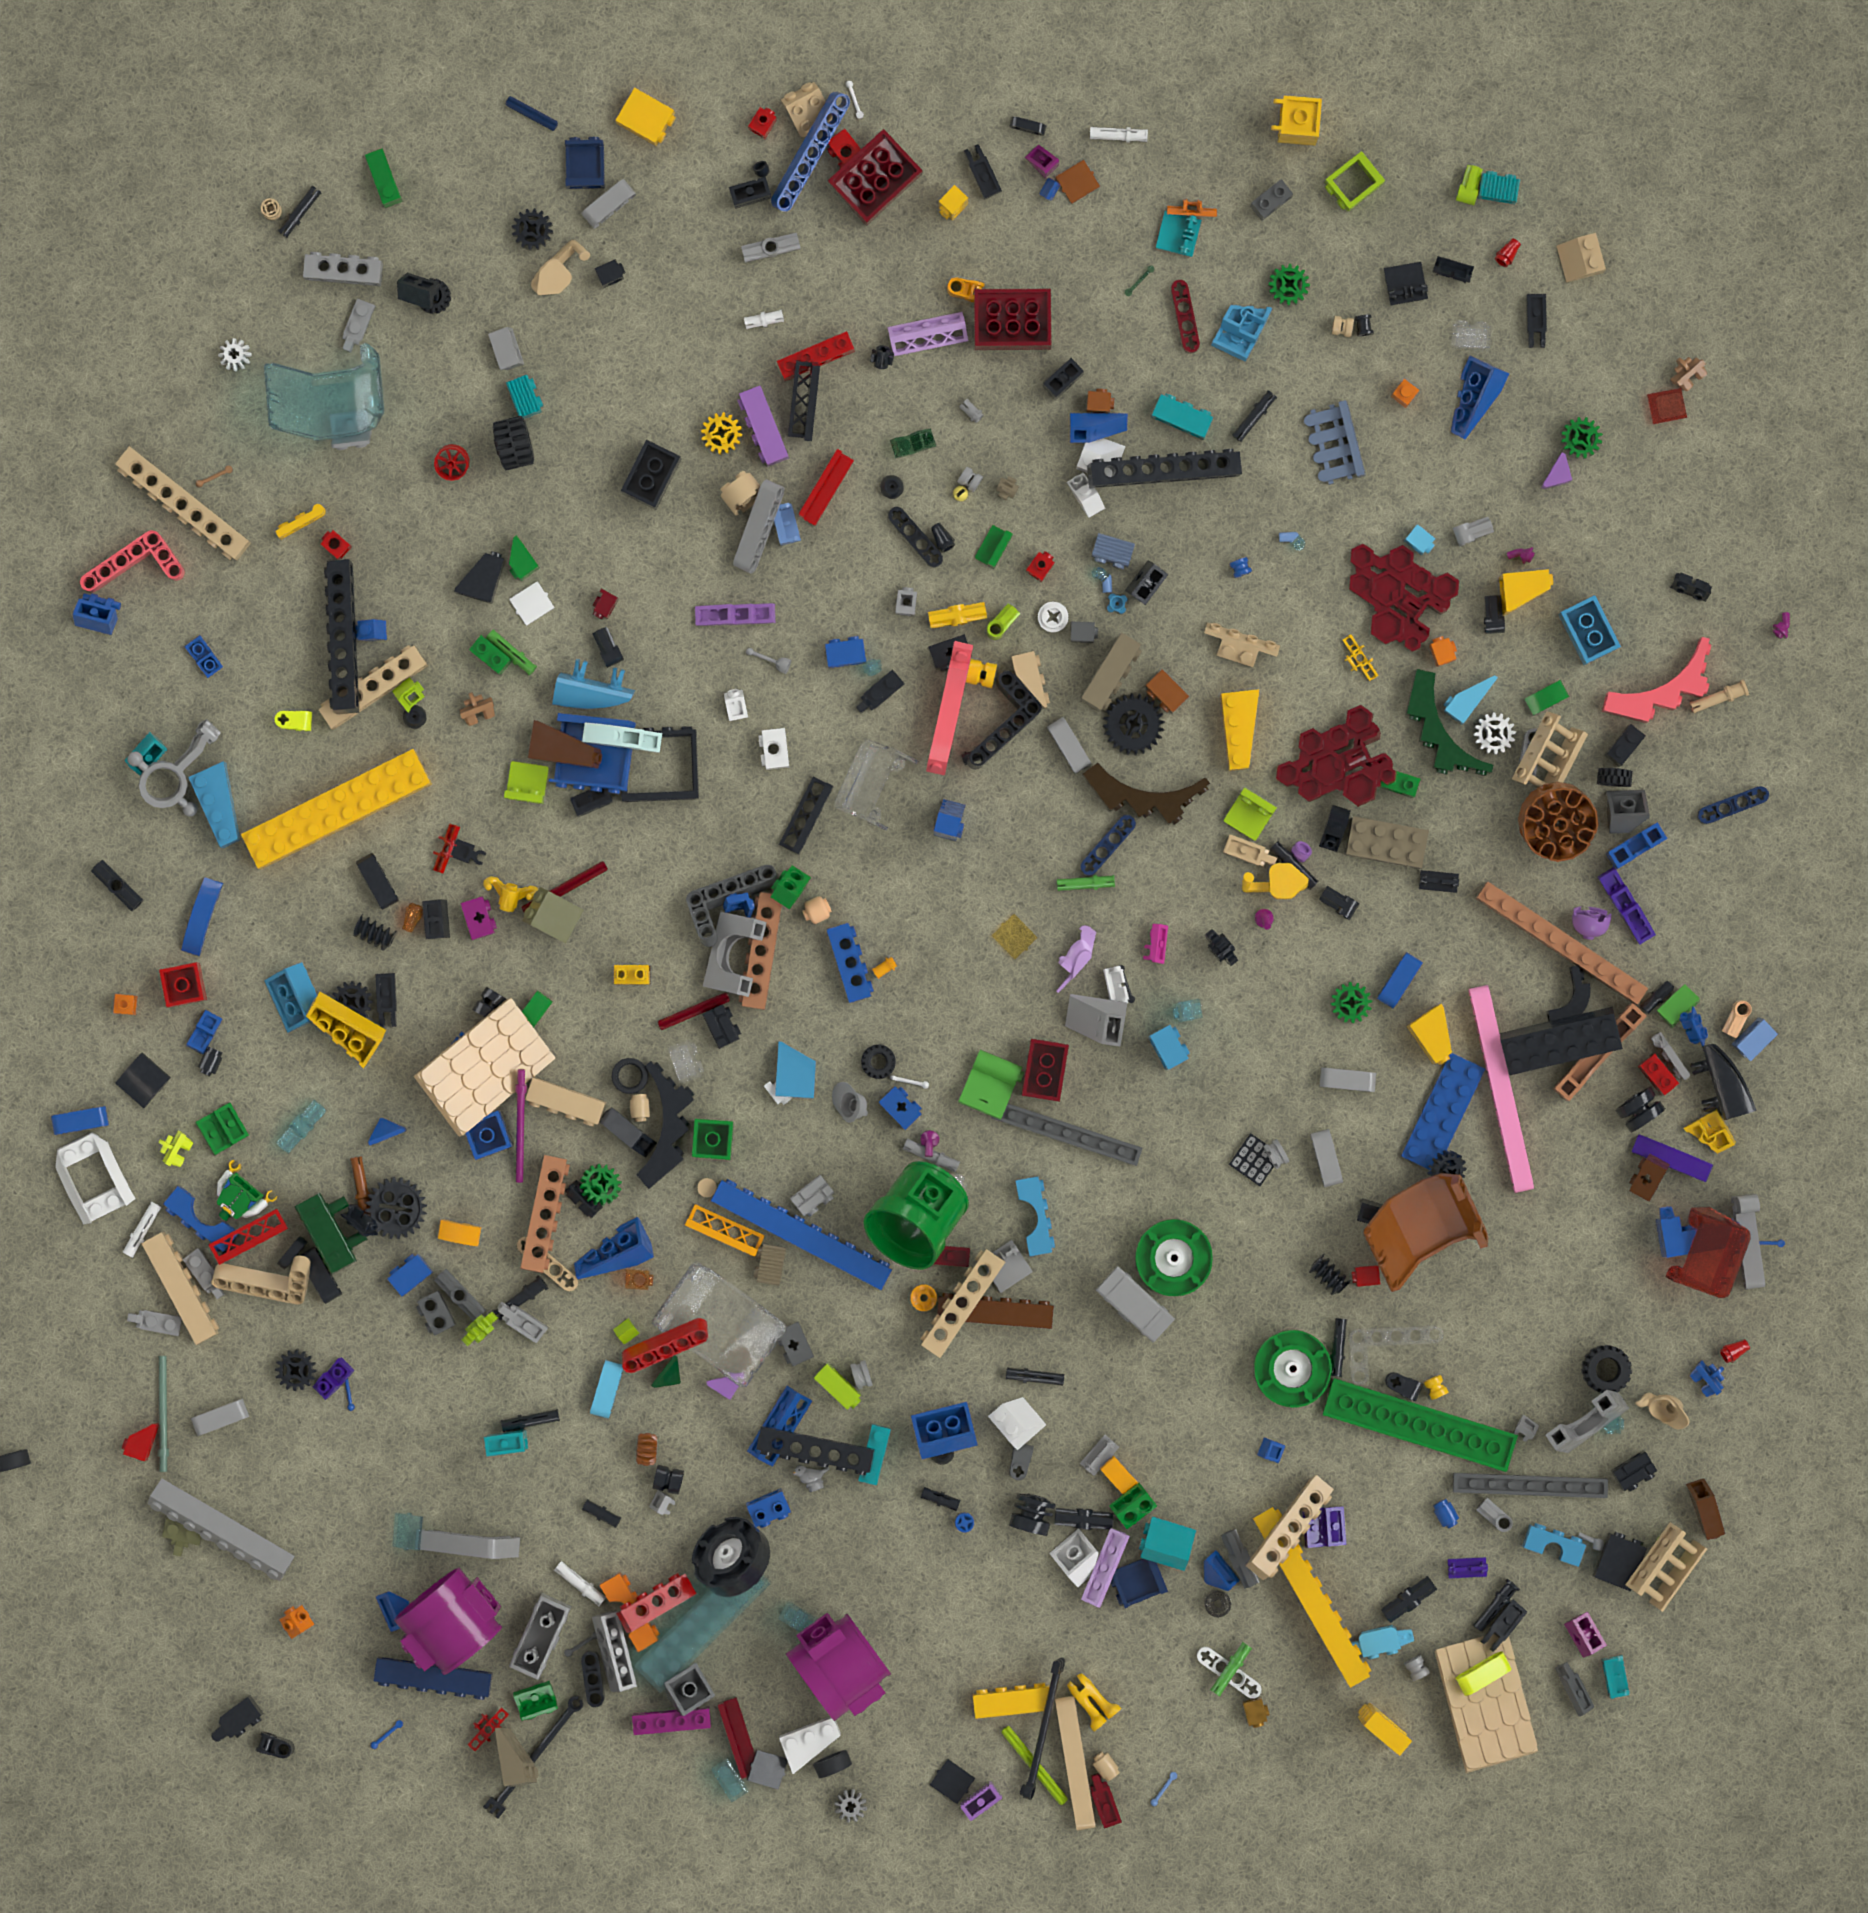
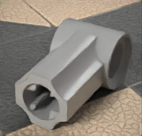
(1470, 531)
(1494, 1514)

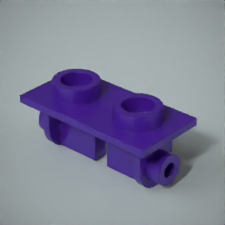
(1467, 1567)

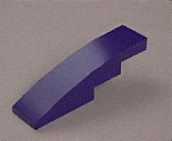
(1626, 905)
(1677, 1159)

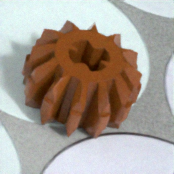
(646, 1449)

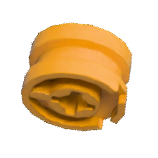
(929, 1303)

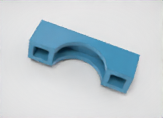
(1039, 1240)

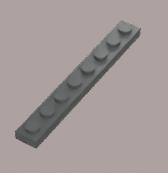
(1071, 1134)
(1530, 1485)

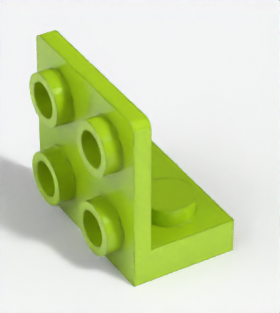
(527, 782)
(1249, 814)

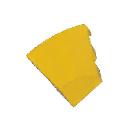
(1717, 1136)

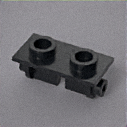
(1453, 269)
(1699, 591)
(1439, 881)
(574, 1193)
(365, 1226)

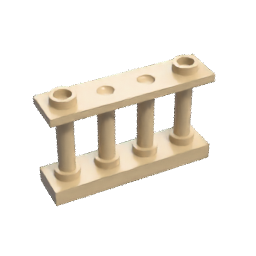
(1565, 754)
(1657, 1557)

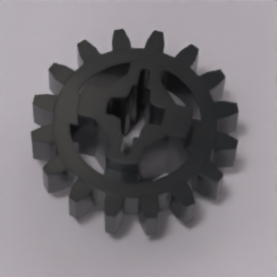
(525, 234)
(1221, 947)
(358, 995)
(1447, 1163)
(289, 1363)

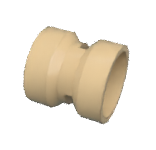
(272, 212)
(1346, 328)

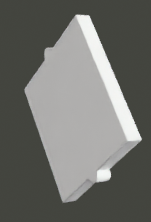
(531, 603)

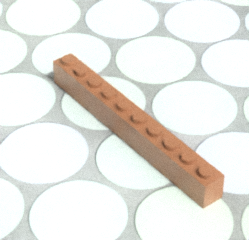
(1561, 943)

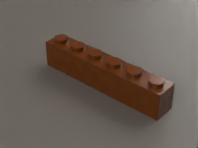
(1003, 1312)

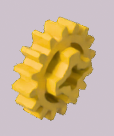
(709, 437)

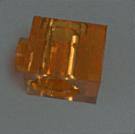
(630, 1282)

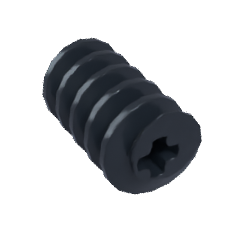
(374, 933)
(1328, 1275)

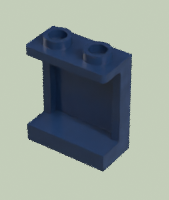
(585, 163)
(1138, 1582)

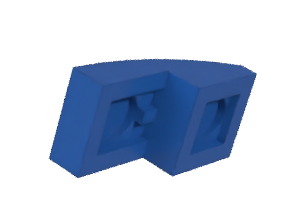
(204, 1032)

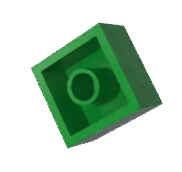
(713, 1139)

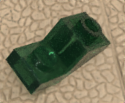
(913, 443)

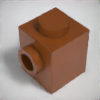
(1099, 401)

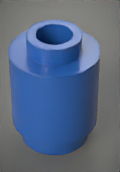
(1446, 1513)

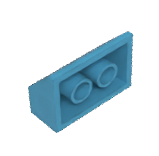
(292, 995)

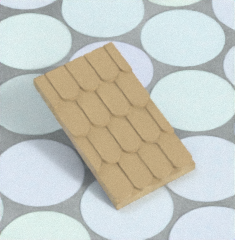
(483, 1067)
(1493, 1721)

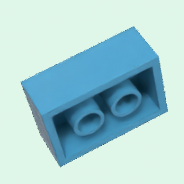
(1589, 630)
(1168, 1047)

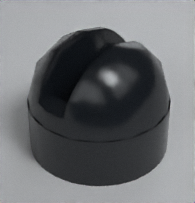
(761, 169)

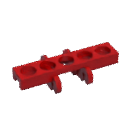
(443, 856)
(482, 1730)

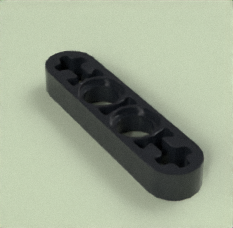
(912, 539)

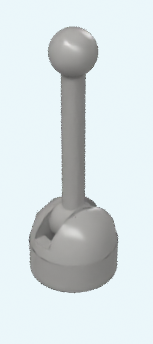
(782, 664)

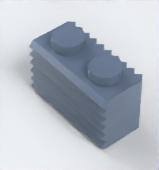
(1113, 551)

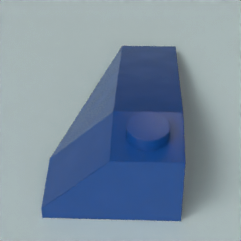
(1480, 389)
(624, 1250)

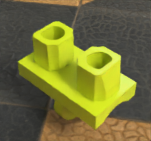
(171, 1155)

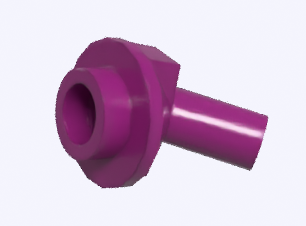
(1525, 554)
(1781, 628)
(1264, 918)
(929, 1140)

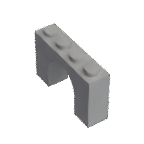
(718, 972)
(1607, 1408)

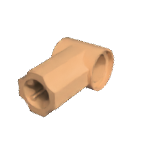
(1735, 1020)

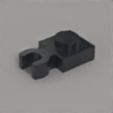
(465, 851)

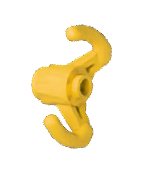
(509, 893)

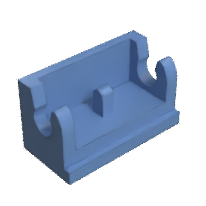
(786, 525)
(1754, 1039)

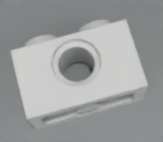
(778, 760)

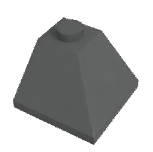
(1626, 810)

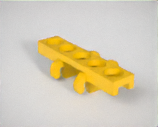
(1360, 664)

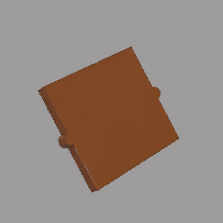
(1077, 181)

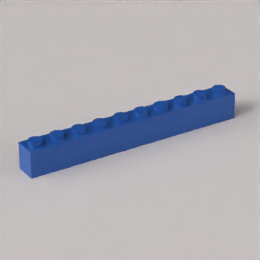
(802, 1235)

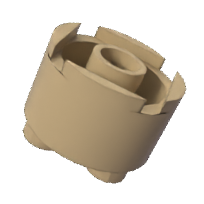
(741, 492)

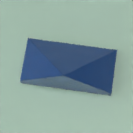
(384, 1130)
(1218, 1573)
(391, 1606)

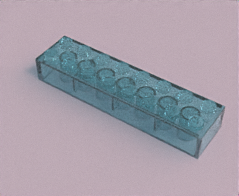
(694, 1634)

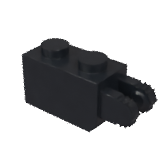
(237, 1719)

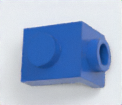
(738, 902)

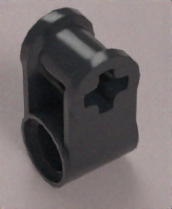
(1407, 1386)
(271, 1744)

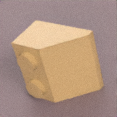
(1581, 257)

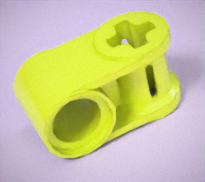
(297, 720)

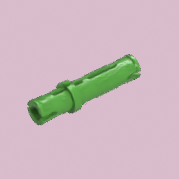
(528, 667)
(1085, 883)
(1231, 1668)

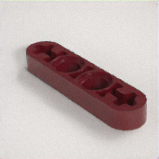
(1185, 316)

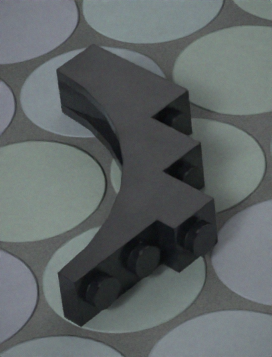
(674, 1101)

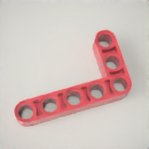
(131, 560)

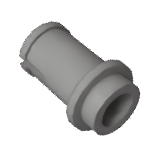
(971, 411)

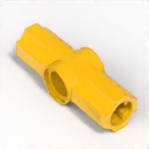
(957, 614)

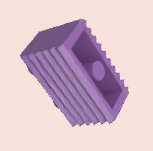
(981, 1801)

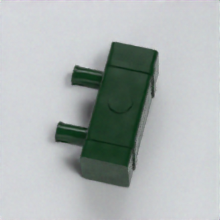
(325, 1232)

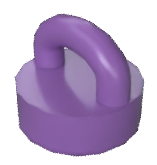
(1301, 851)

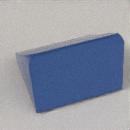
(1049, 189)
(1271, 1450)

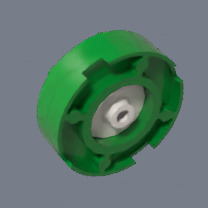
(1155, 1253)
(1311, 1370)

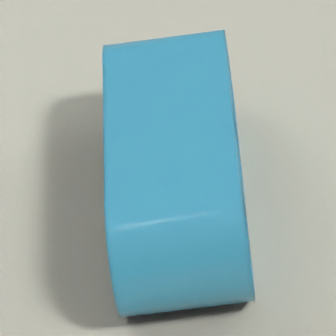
(606, 1389)

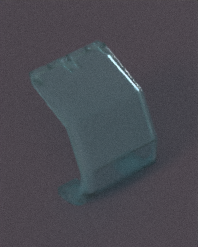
(326, 402)

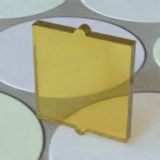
(1014, 936)

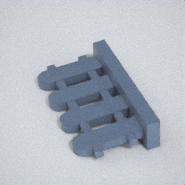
(1342, 451)

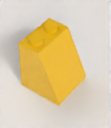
(1523, 587)
(1432, 1034)

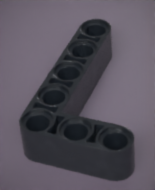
(1008, 725)

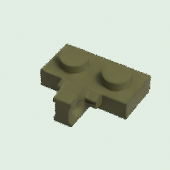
(180, 1536)

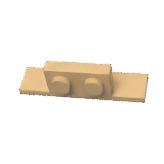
(1239, 646)

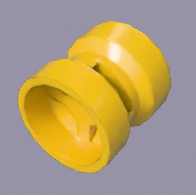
(1436, 1388)

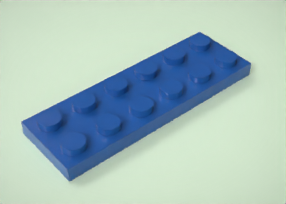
(1443, 1110)

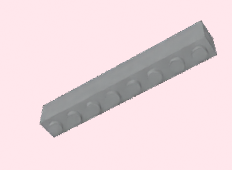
(220, 1530)

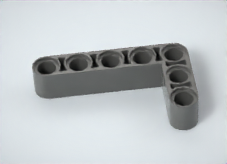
(721, 888)

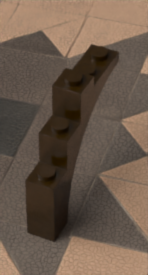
(1167, 804)

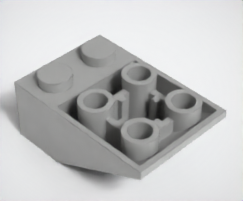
(1097, 1018)

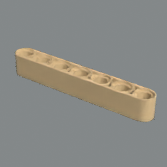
(1075, 1763)

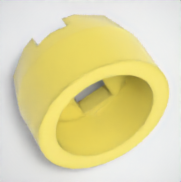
(963, 496)

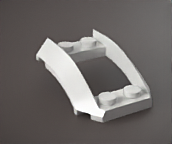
(105, 1202)

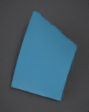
(1242, 330)
(794, 1073)

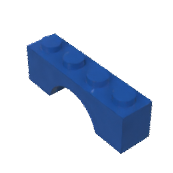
(182, 1204)

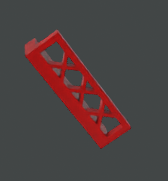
(826, 488)
(250, 1243)

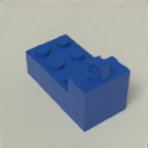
(1674, 1238)

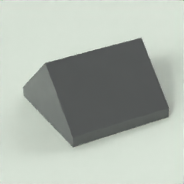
(688, 1689)

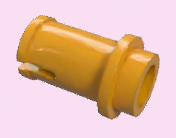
(884, 967)

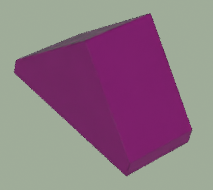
(1042, 161)

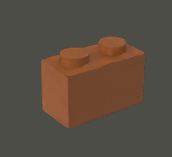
(1166, 691)

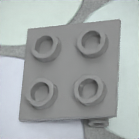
(1013, 1269)

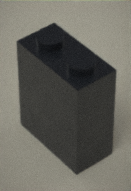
(1619, 1560)

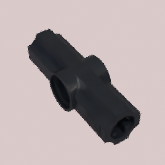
(108, 877)
(1083, 1518)
(1409, 1599)

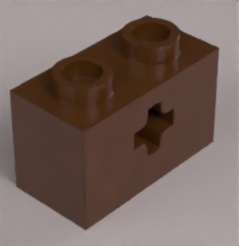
(1640, 1184)

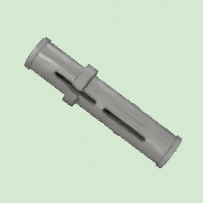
(939, 1159)

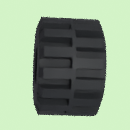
(513, 443)

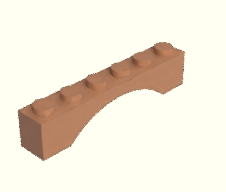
(1585, 1067)

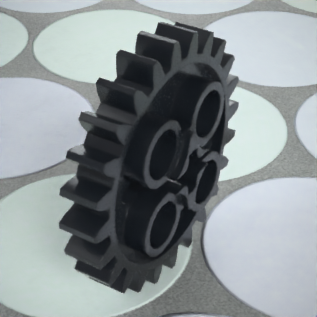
(398, 1191)

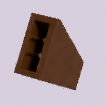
(1706, 1509)

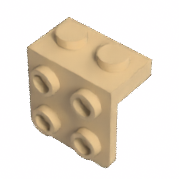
(804, 107)

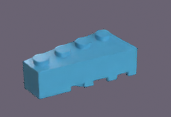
(216, 799)

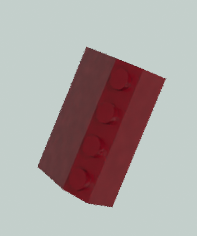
(875, 177)
(1012, 319)

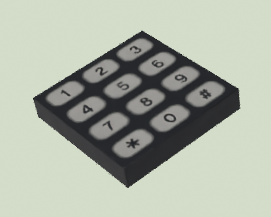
(1252, 1160)

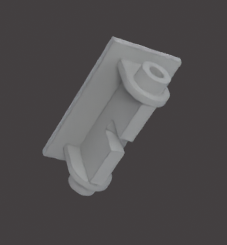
(1099, 1455)

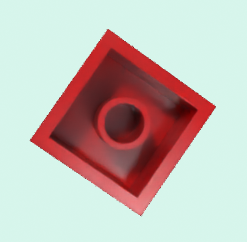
(183, 985)

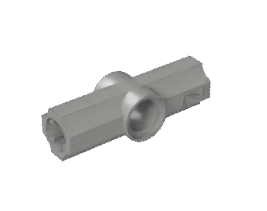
(783, 245)

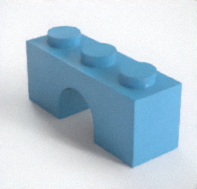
(1538, 1538)

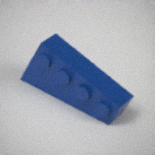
(949, 820)

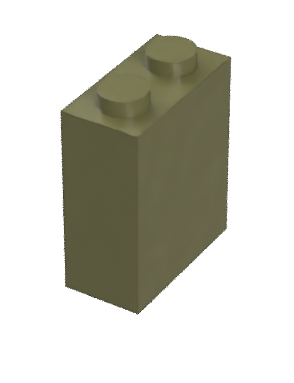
(552, 915)

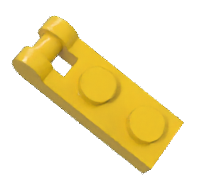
(300, 521)

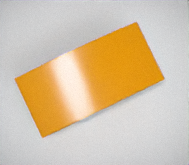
(459, 1233)
(1118, 1475)

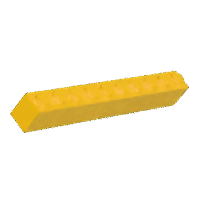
(1318, 1606)

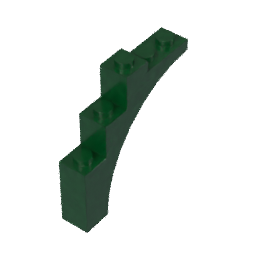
(1448, 753)

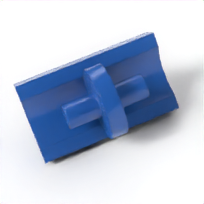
(1709, 1374)

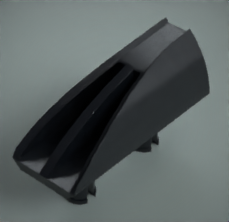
(1731, 1090)

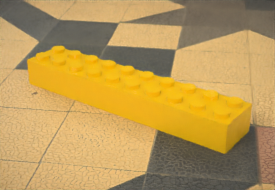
(336, 809)

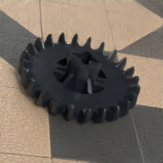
(1141, 707)

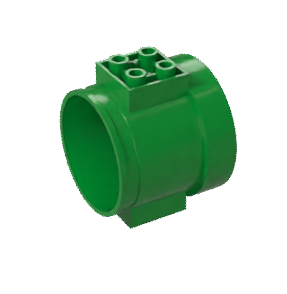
(916, 1215)

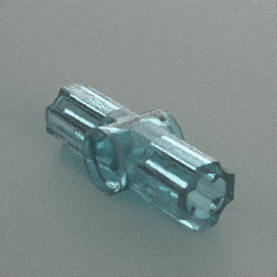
(301, 1126)

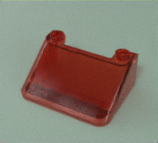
(1713, 1254)

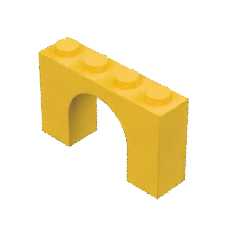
(1384, 1728)

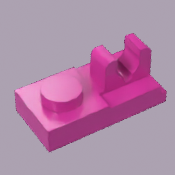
(1158, 943)

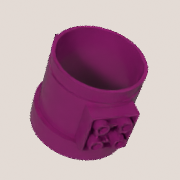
(449, 1622)
(839, 1665)

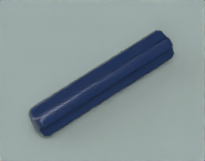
(531, 113)

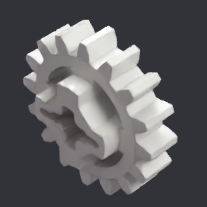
(1488, 727)

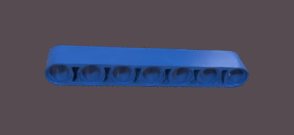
(818, 147)

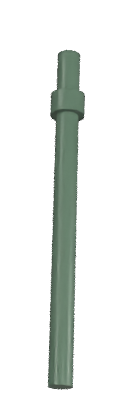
(163, 1451)

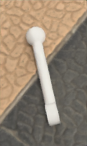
(859, 114)
(925, 1084)

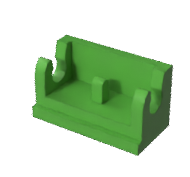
(1678, 1003)

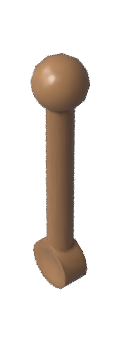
(228, 469)

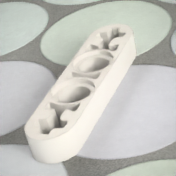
(1212, 1654)

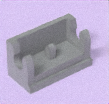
(506, 348)

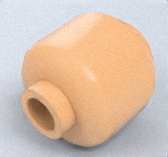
(816, 910)

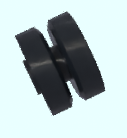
(1640, 1109)

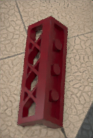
(737, 1734)

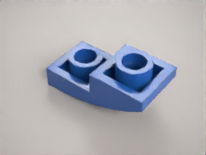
(203, 656)

